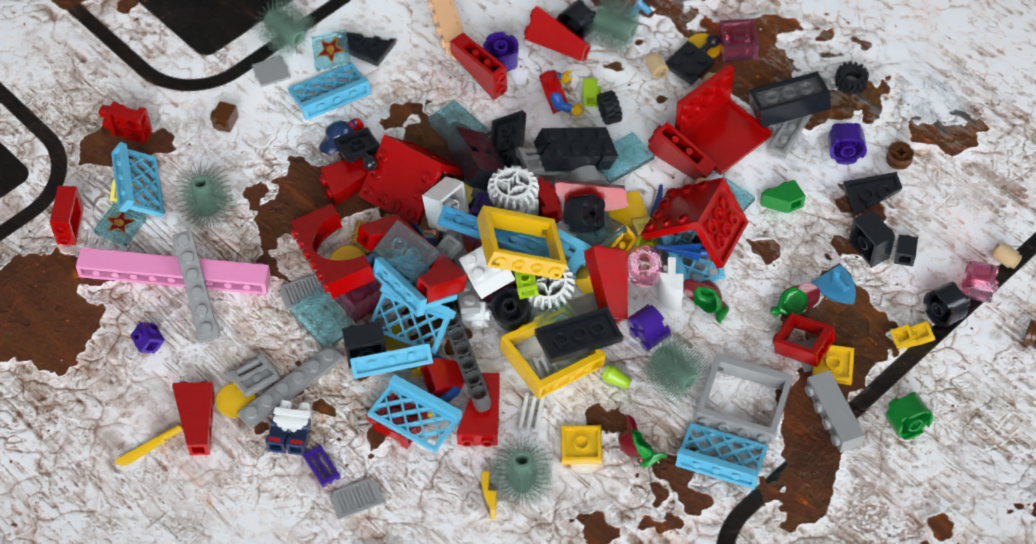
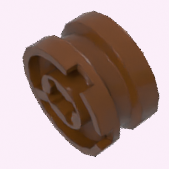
(893, 156)
(1030, 337)

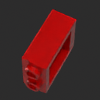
(66, 215)
(809, 356)

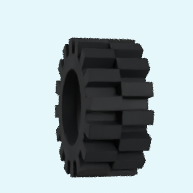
(851, 85)
(609, 107)

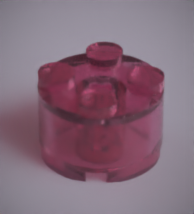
(654, 261)
(980, 281)

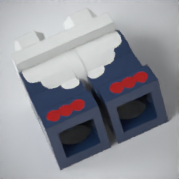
(290, 429)

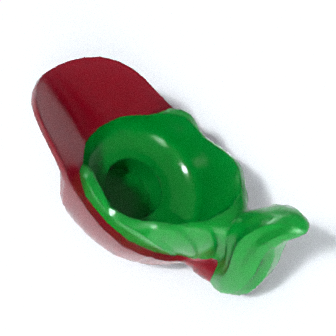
(707, 297)
(796, 300)
(634, 445)

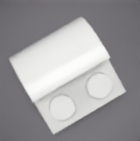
(671, 286)

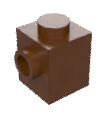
(224, 116)

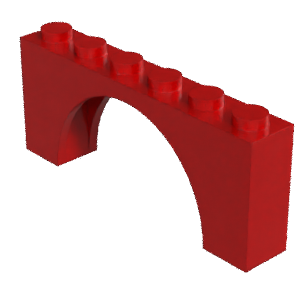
(336, 275)
(442, 278)

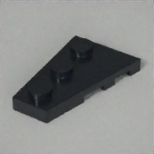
(369, 49)
(870, 191)

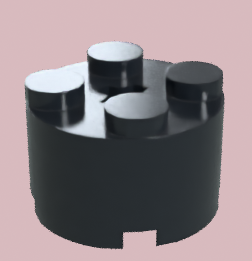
(578, 17)
(584, 213)
(505, 300)
(946, 304)

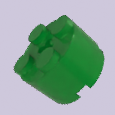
(909, 416)

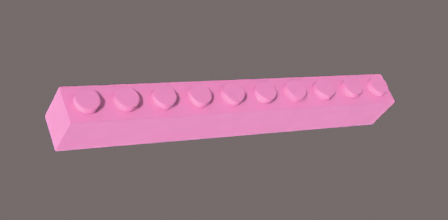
(166, 270)

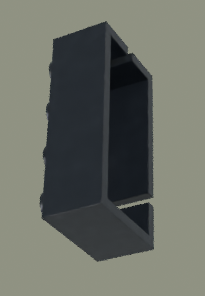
(575, 147)

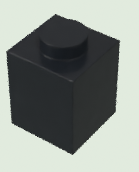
(906, 250)

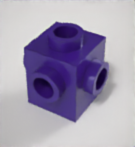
(147, 337)

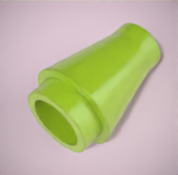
(616, 377)

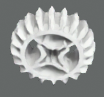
(513, 188)
(550, 300)

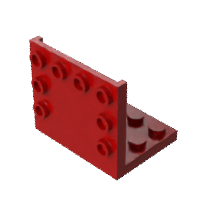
(718, 123)
(403, 176)
(706, 208)

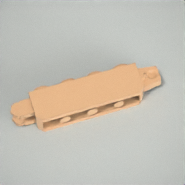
(447, 22)

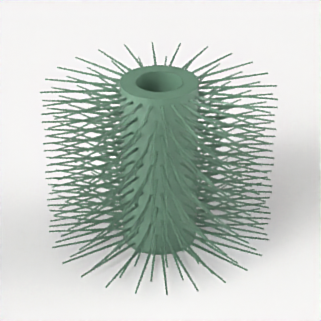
(615, 24)
(284, 27)
(204, 195)
(674, 367)
(521, 472)

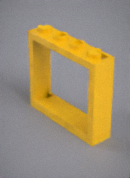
(522, 223)
(555, 381)

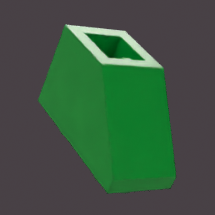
(784, 197)

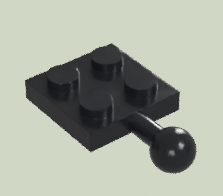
(691, 62)
(357, 146)

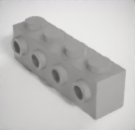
(834, 411)

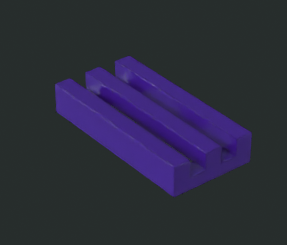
(328, 479)

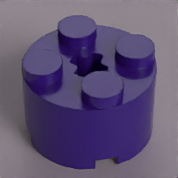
(503, 48)
(846, 143)
(648, 327)

